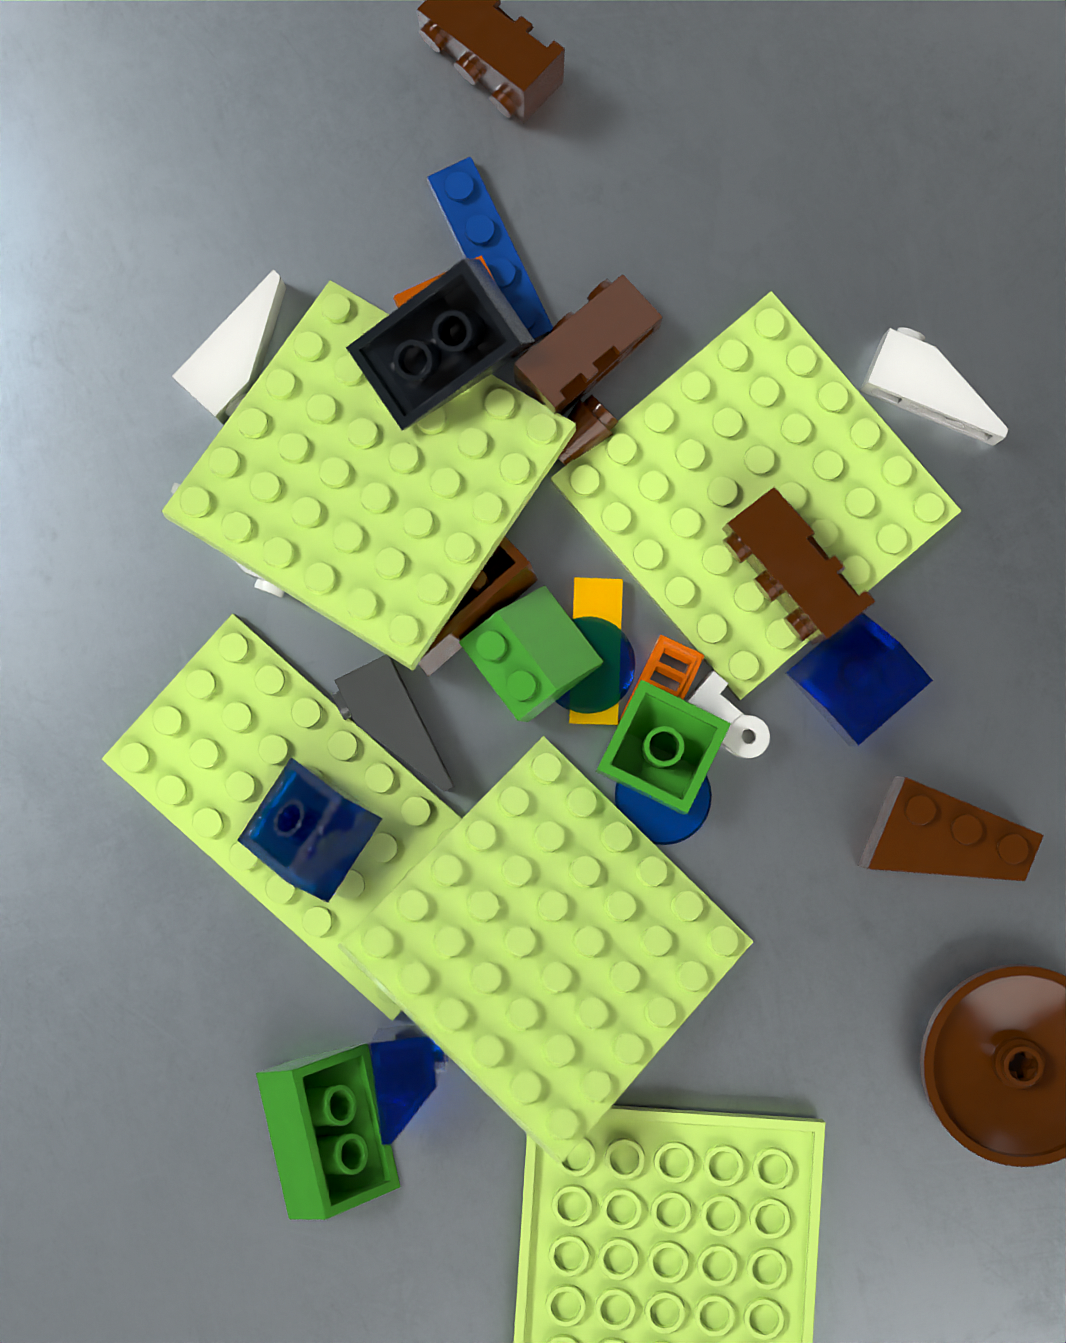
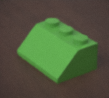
(327, 1132)

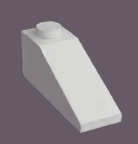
(234, 354)
(926, 383)

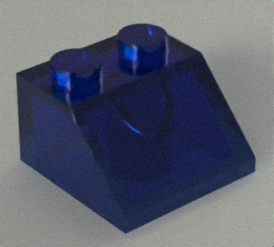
(859, 678)
(309, 830)
(404, 1074)

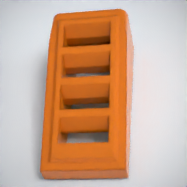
(677, 651)

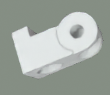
(747, 734)

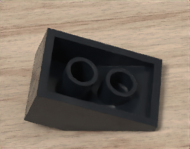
(440, 343)

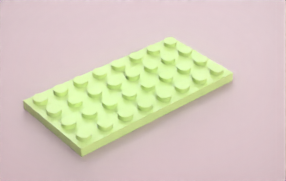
(218, 746)

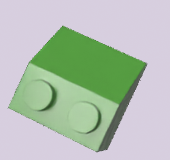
(531, 653)
(663, 747)

